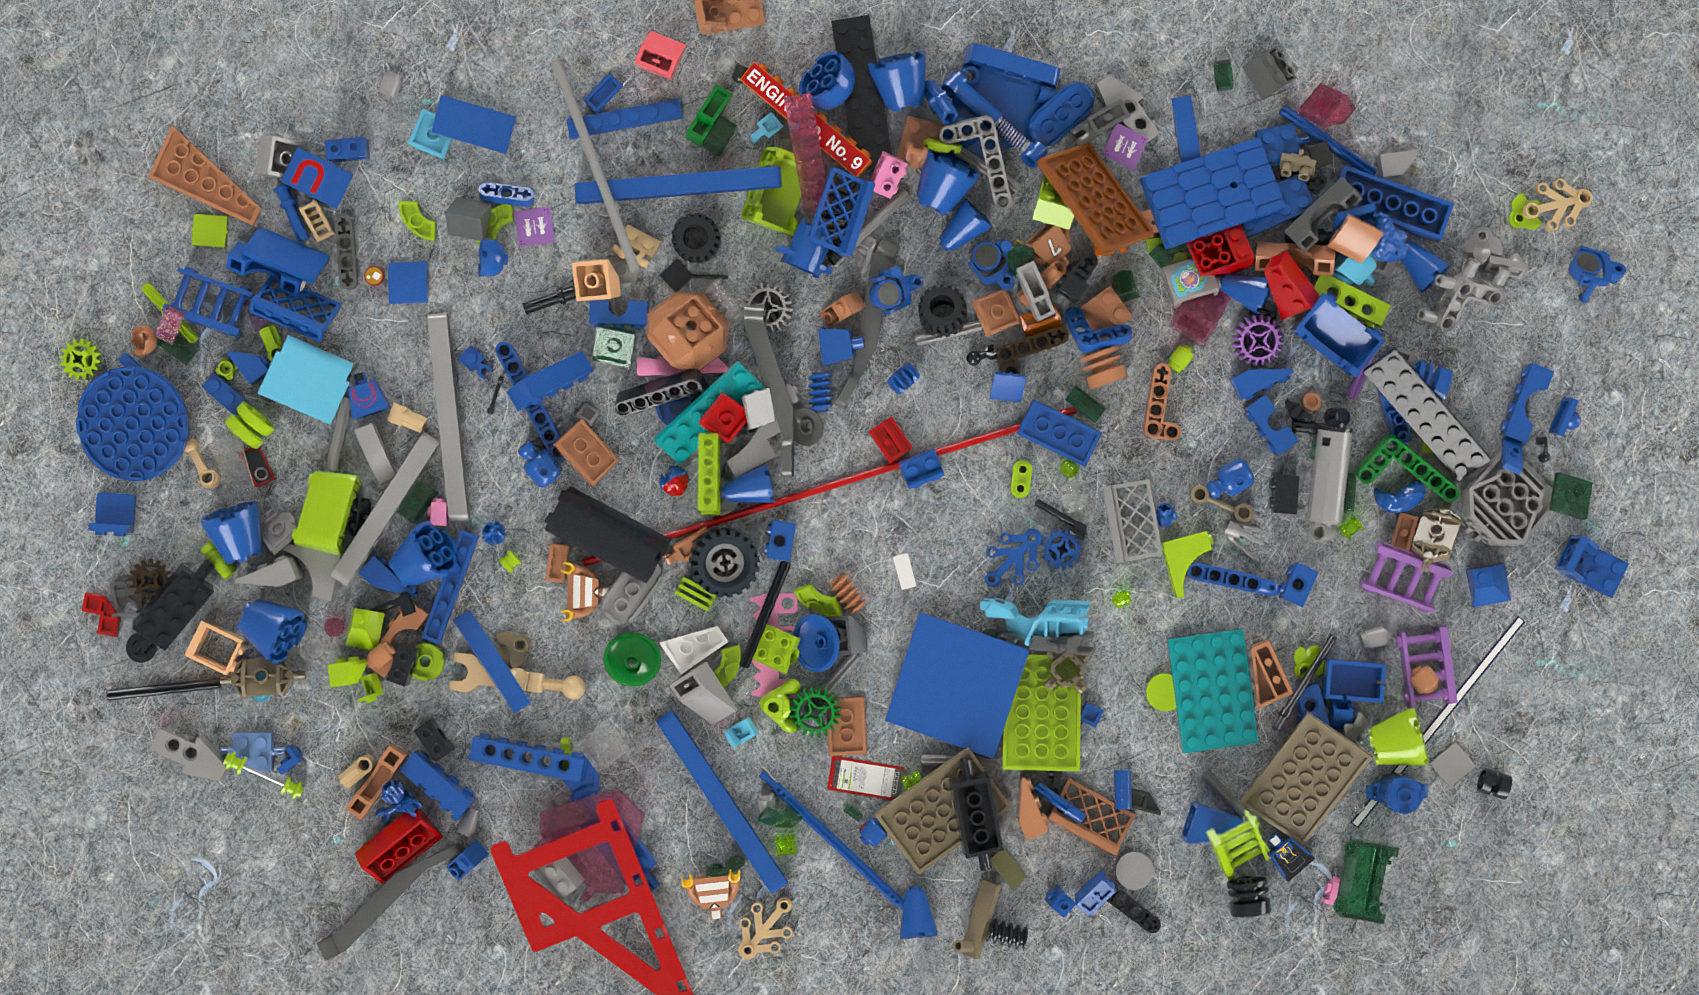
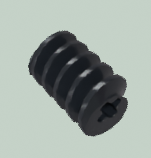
(1007, 934)

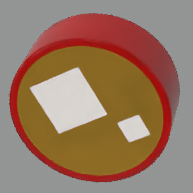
(374, 276)

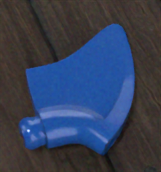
(588, 786)

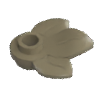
(510, 650)

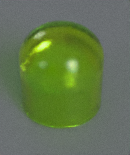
(1069, 468)
(1121, 599)

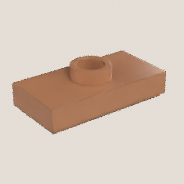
(557, 554)

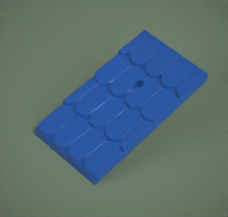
(1212, 193)

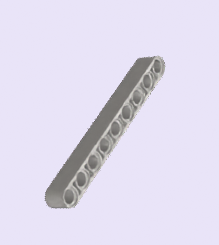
(385, 509)

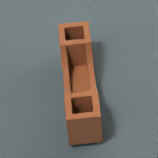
(1318, 258)
(412, 621)
(371, 790)

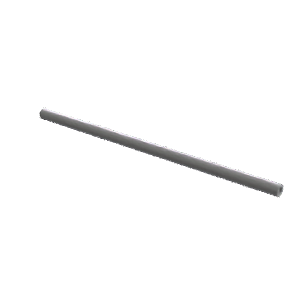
(595, 166)

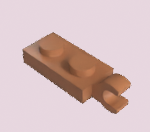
(683, 547)

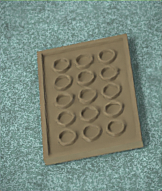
(1305, 778)
(924, 815)

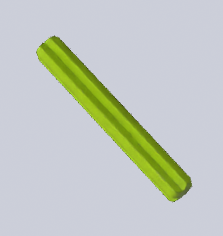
(159, 301)

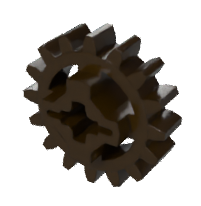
(143, 573)

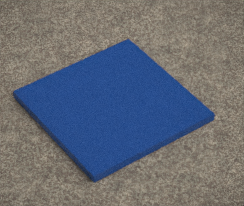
(957, 685)

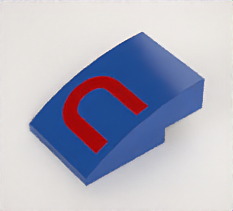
(317, 177)

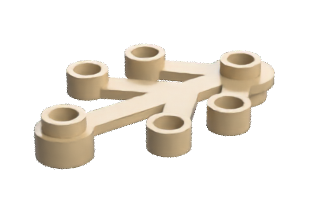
(1559, 203)
(763, 931)

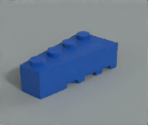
(438, 784)

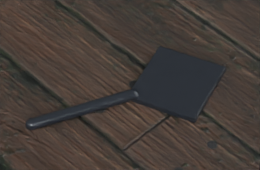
(677, 275)

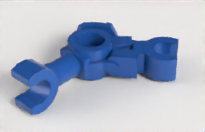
(406, 805)

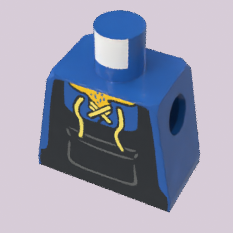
(1288, 856)

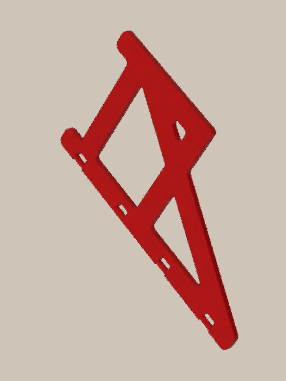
(532, 899)

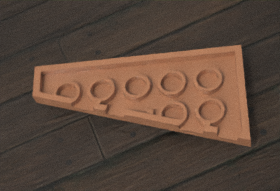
(193, 174)

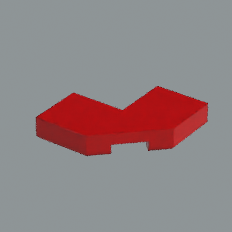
(101, 605)

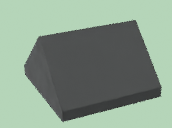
(468, 218)

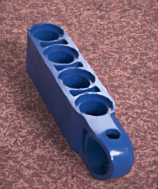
(1261, 586)

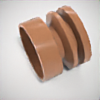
(1103, 367)

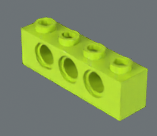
(1377, 308)

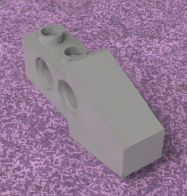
(1112, 90)
(206, 763)

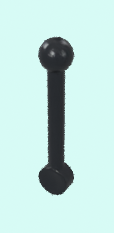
(490, 410)

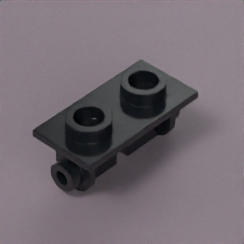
(359, 509)

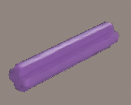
(1357, 383)

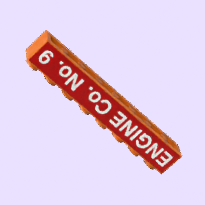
(830, 139)

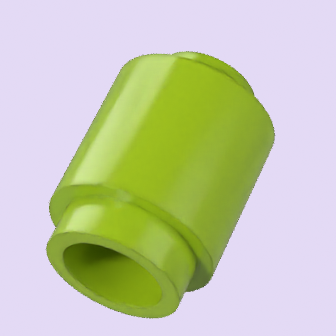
(1180, 358)

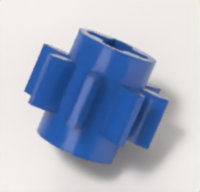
(1165, 514)
(493, 533)
(393, 792)

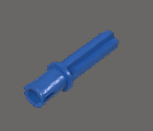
(1067, 808)

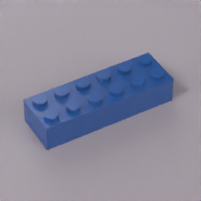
(1406, 207)

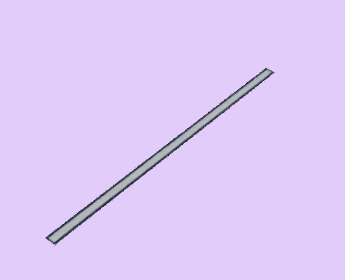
(1449, 708)

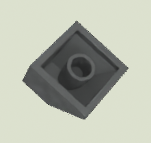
(851, 636)

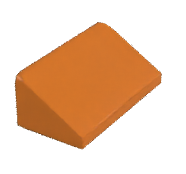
(1034, 327)

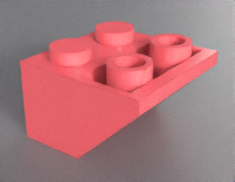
(660, 55)

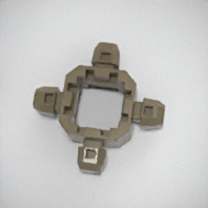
(1050, 683)

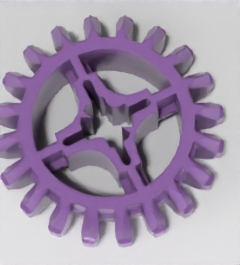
(1264, 333)

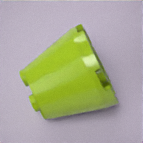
(1399, 740)

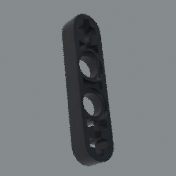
(1127, 908)

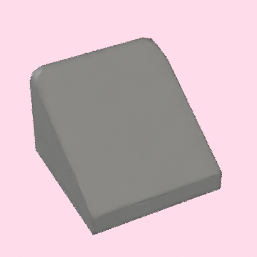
(1384, 268)
(588, 414)

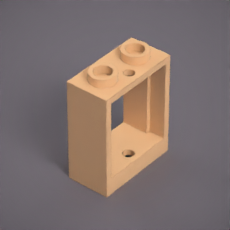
(199, 638)

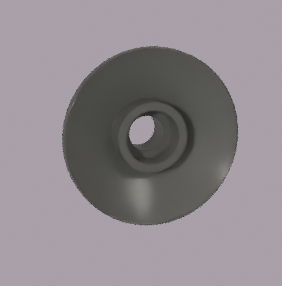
(801, 432)

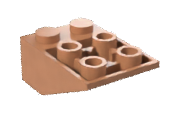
(1028, 814)

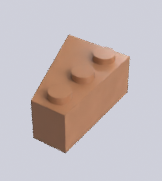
(1269, 675)

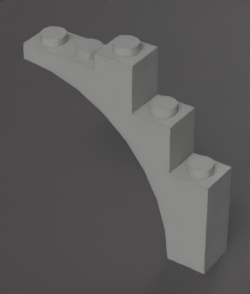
(759, 449)

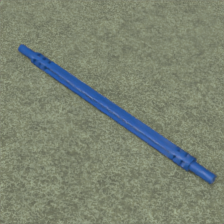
(834, 841)

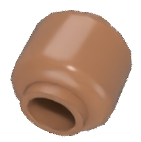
(1424, 679)

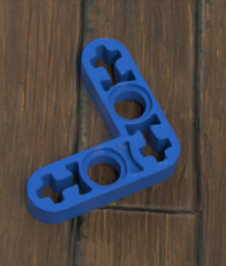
(1091, 340)

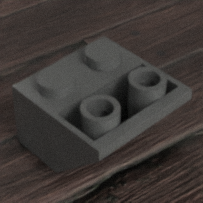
(1269, 72)

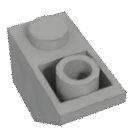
(1394, 164)

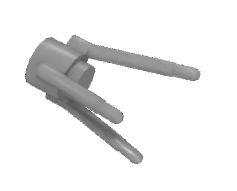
(866, 248)
(1234, 530)

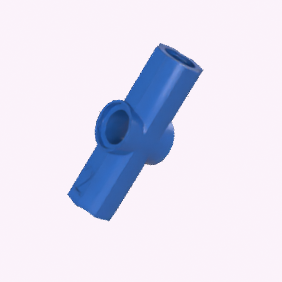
(940, 102)

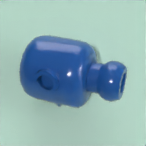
(539, 465)
(1231, 478)

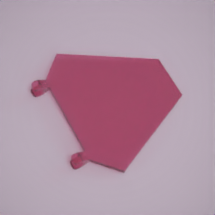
(598, 862)

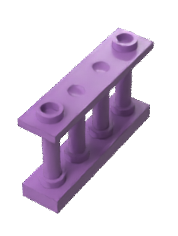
(1402, 558)
(1442, 655)

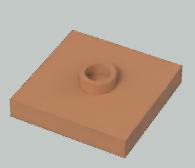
(996, 312)

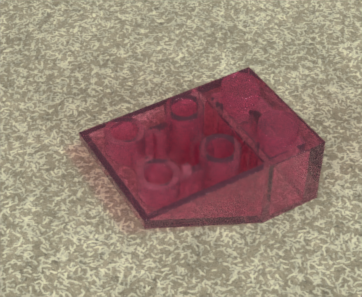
(1200, 316)

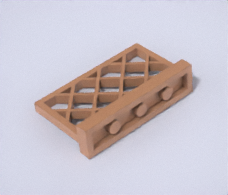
(1087, 833)

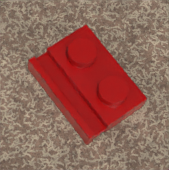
(890, 440)

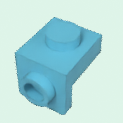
(741, 732)

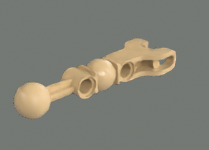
(572, 687)

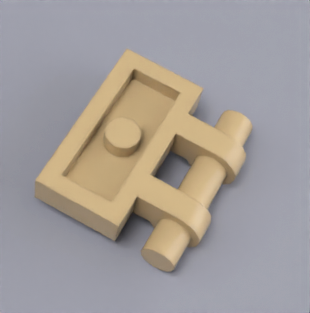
(641, 243)

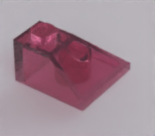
(1327, 106)

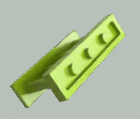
(1221, 848)

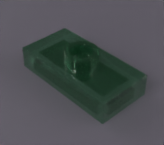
(1085, 404)

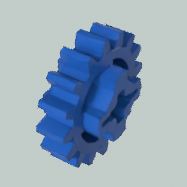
(1059, 558)

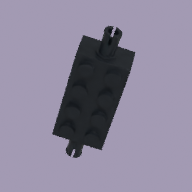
(173, 607)
(976, 814)

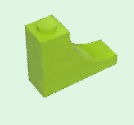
(1180, 554)

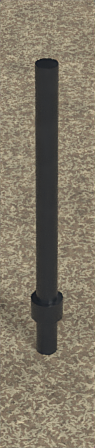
(1285, 712)

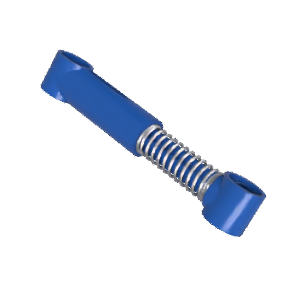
(958, 88)

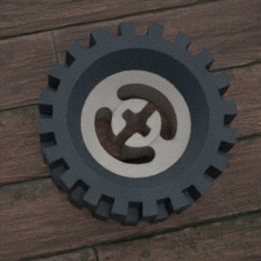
(744, 557)

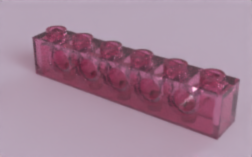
(806, 149)

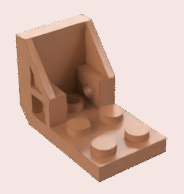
(728, 15)

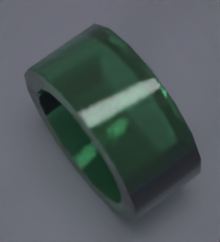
(1223, 75)

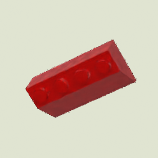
(398, 845)

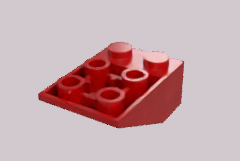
(1222, 252)

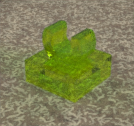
(785, 845)

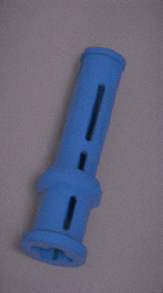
(289, 206)

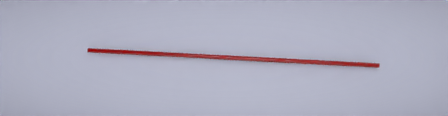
(834, 484)

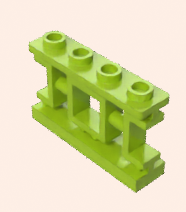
(709, 474)

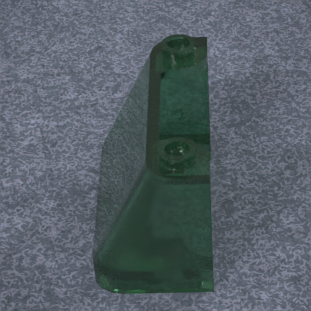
(1363, 880)

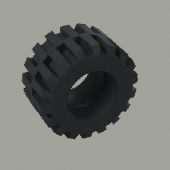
(684, 226)
(938, 297)

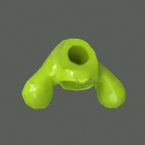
(777, 704)

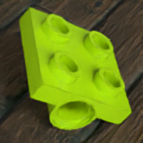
(777, 649)

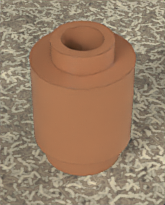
(381, 655)

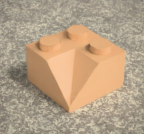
(595, 280)

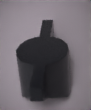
(1297, 412)

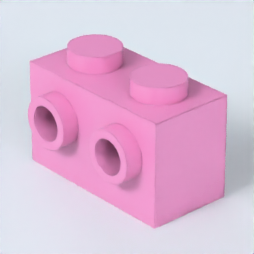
(888, 174)

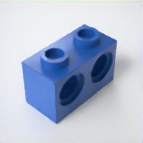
(347, 149)

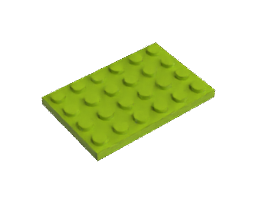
(1043, 723)

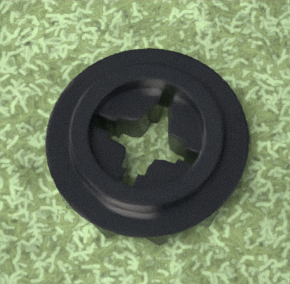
(151, 650)

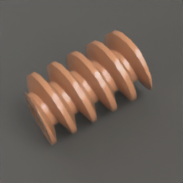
(847, 593)

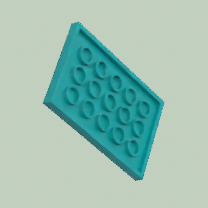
(1212, 691)

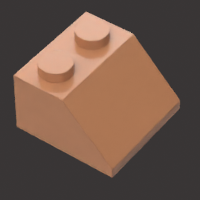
(1105, 310)

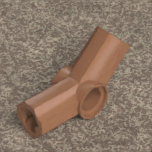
(1049, 276)

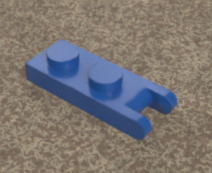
(224, 393)

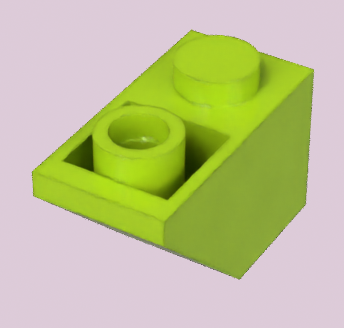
(346, 672)

